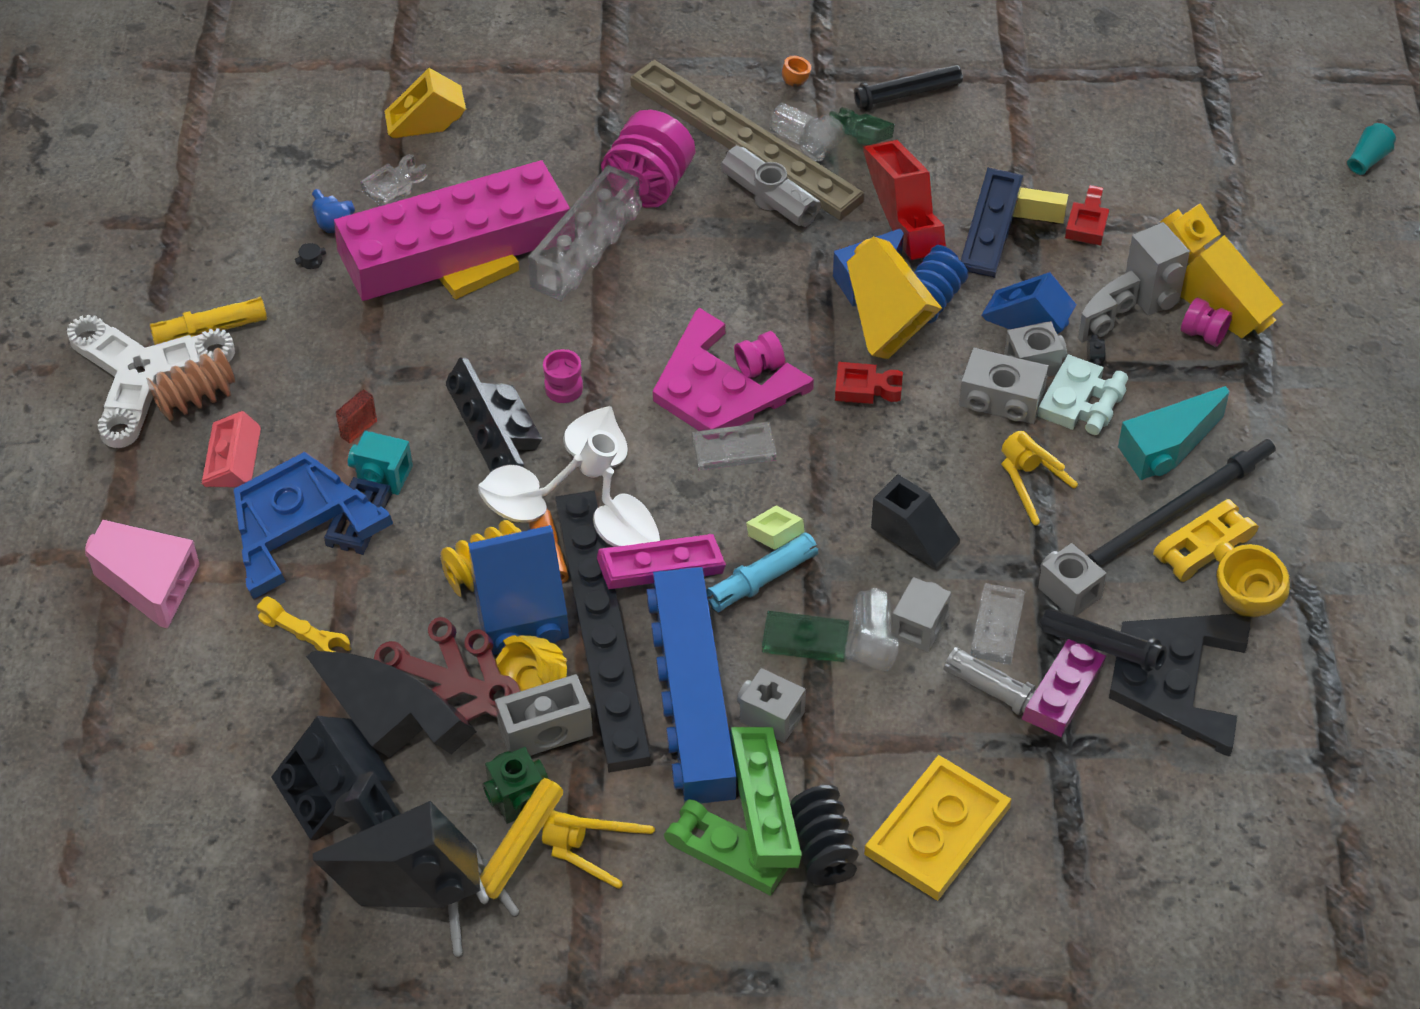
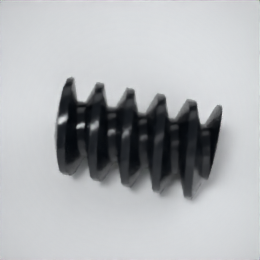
(824, 835)

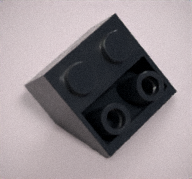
(323, 769)

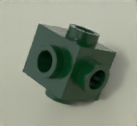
(512, 781)

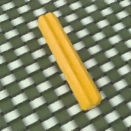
(520, 837)

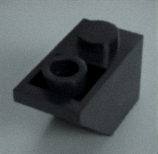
(913, 521)

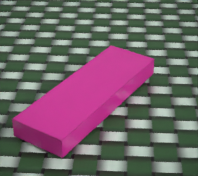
(636, 562)

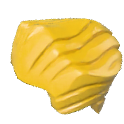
(531, 661)

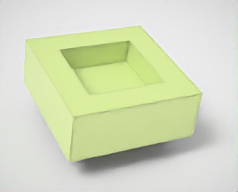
(775, 527)

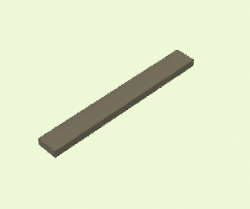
(734, 129)

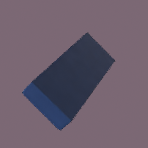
(991, 222)

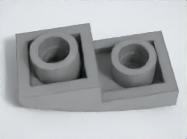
(1101, 310)

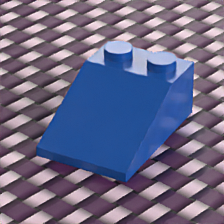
(519, 587)

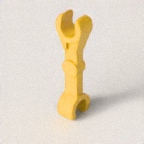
(274, 614)

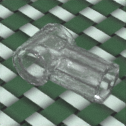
(813, 135)
(871, 637)

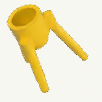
(1026, 455)
(568, 831)

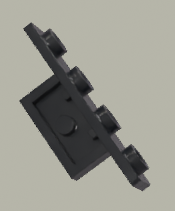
(492, 416)

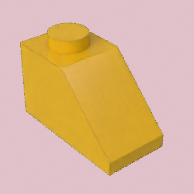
(425, 106)

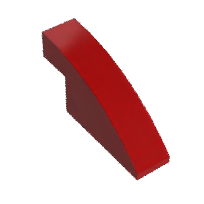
(905, 196)

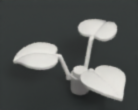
(596, 449)

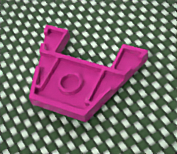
(711, 392)

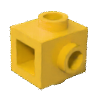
(1183, 227)

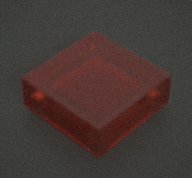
(356, 416)

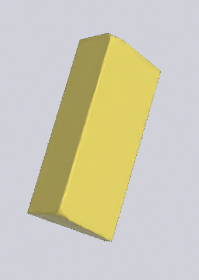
(1041, 205)

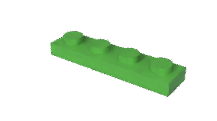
(764, 798)

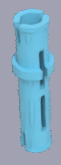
(749, 579)

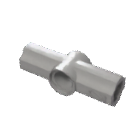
(770, 186)

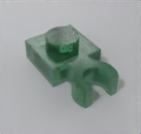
(864, 127)

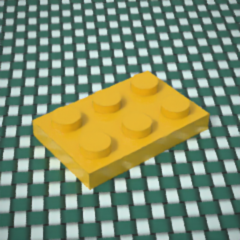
(937, 827)

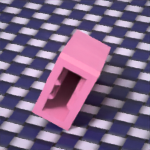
(143, 567)

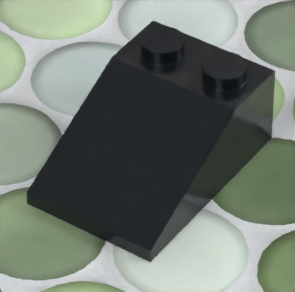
(405, 862)

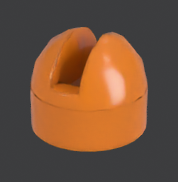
(796, 70)

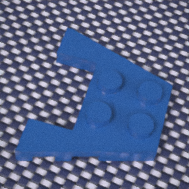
(289, 503)

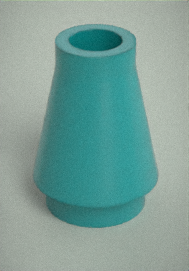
(1372, 146)

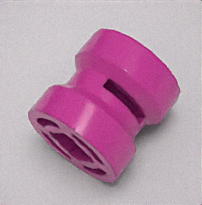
(1206, 322)
(759, 355)
(563, 376)

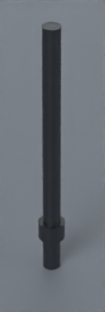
(1237, 466)

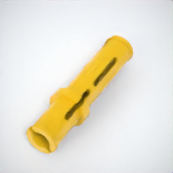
(220, 318)

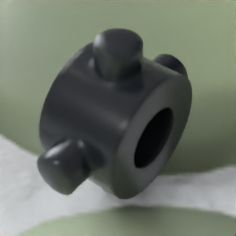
(310, 256)
(1096, 350)

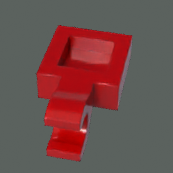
(1088, 220)

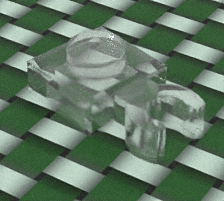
(392, 183)

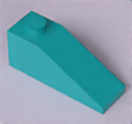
(1167, 435)

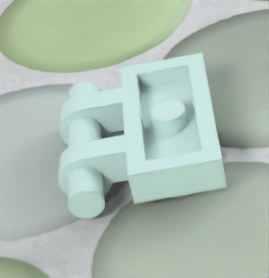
(1071, 391)

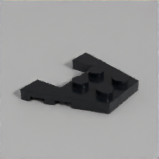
(1171, 689)

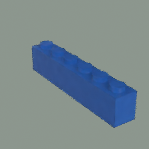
(694, 686)

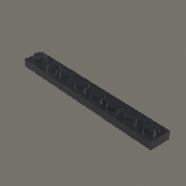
(602, 637)

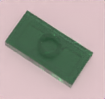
(805, 636)

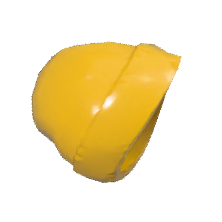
(1251, 579)

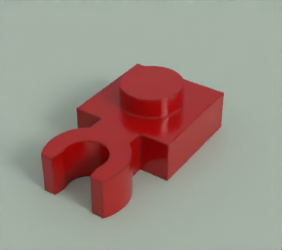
(860, 383)

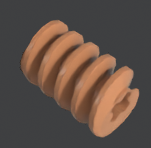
(192, 384)

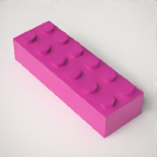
(449, 229)

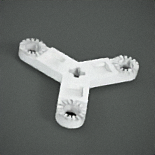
(120, 355)

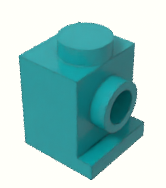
(382, 460)

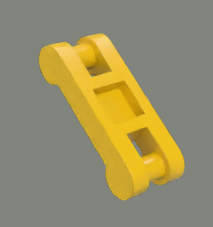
(1202, 537)

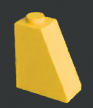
(1230, 283)
(888, 297)

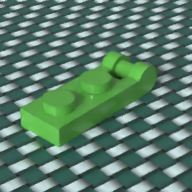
(721, 846)

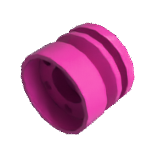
(653, 150)

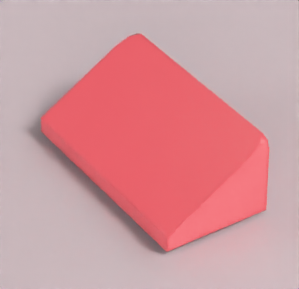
(231, 451)

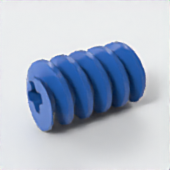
(942, 275)

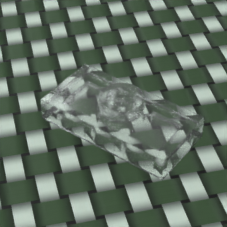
(734, 446)
(997, 623)

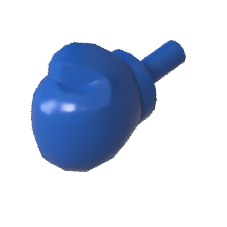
(328, 209)

